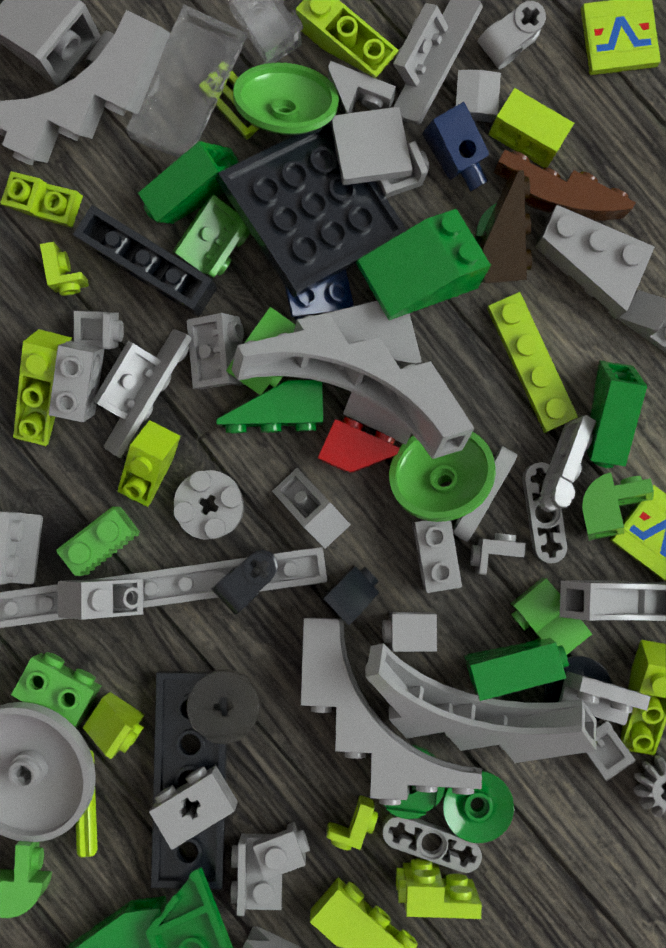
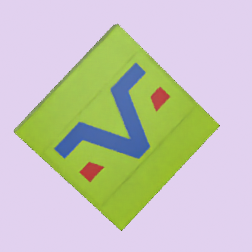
(620, 35)
(646, 534)

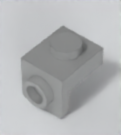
(420, 169)
(98, 328)
(502, 545)
(610, 753)
(282, 851)

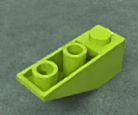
(345, 35)
(35, 387)
(647, 677)
(353, 923)

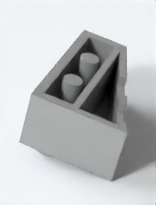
(596, 257)

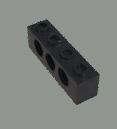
(145, 261)

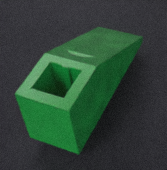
(288, 404)
(124, 927)

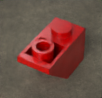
(353, 449)

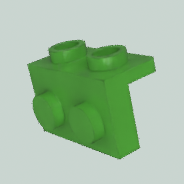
(212, 238)

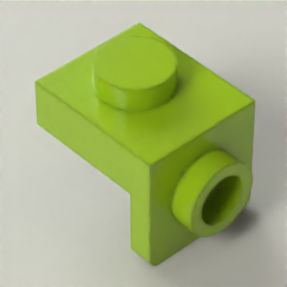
(363, 821)

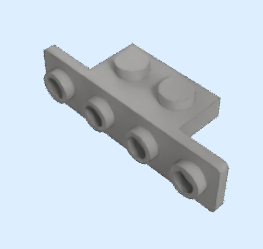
(431, 53)
(135, 385)

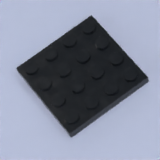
(303, 211)

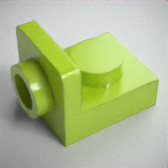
(56, 266)

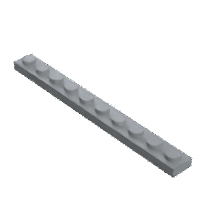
(169, 585)

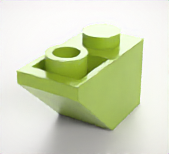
(148, 462)
(114, 725)

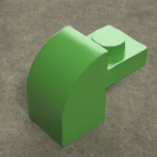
(603, 500)
(24, 884)

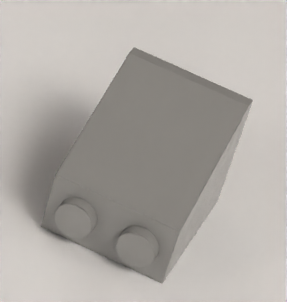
(48, 35)

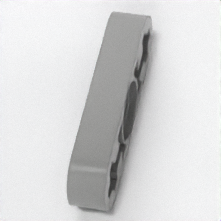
(467, 524)
(537, 540)
(404, 841)

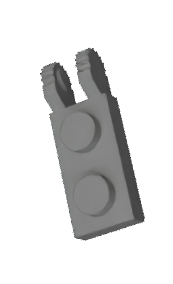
(565, 464)

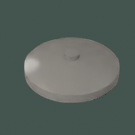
(43, 773)

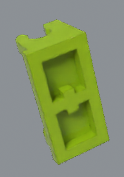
(530, 128)

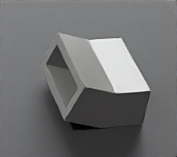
(480, 93)

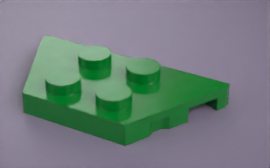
(190, 919)

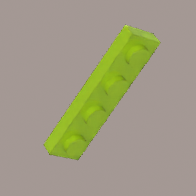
(532, 362)

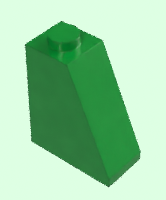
(187, 182)
(616, 409)
(516, 667)

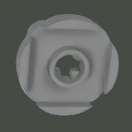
(189, 510)

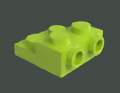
(436, 897)

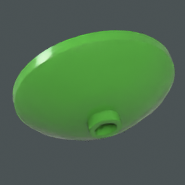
(285, 98)
(418, 479)

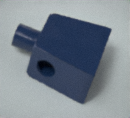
(454, 133)

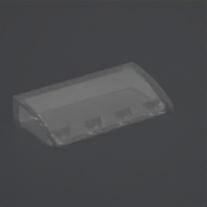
(186, 83)

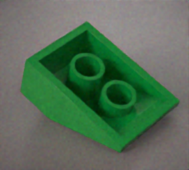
(425, 265)

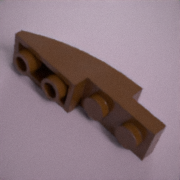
(578, 193)

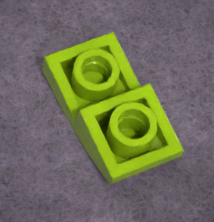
(41, 200)

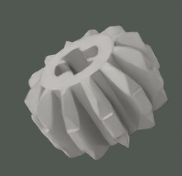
(650, 787)

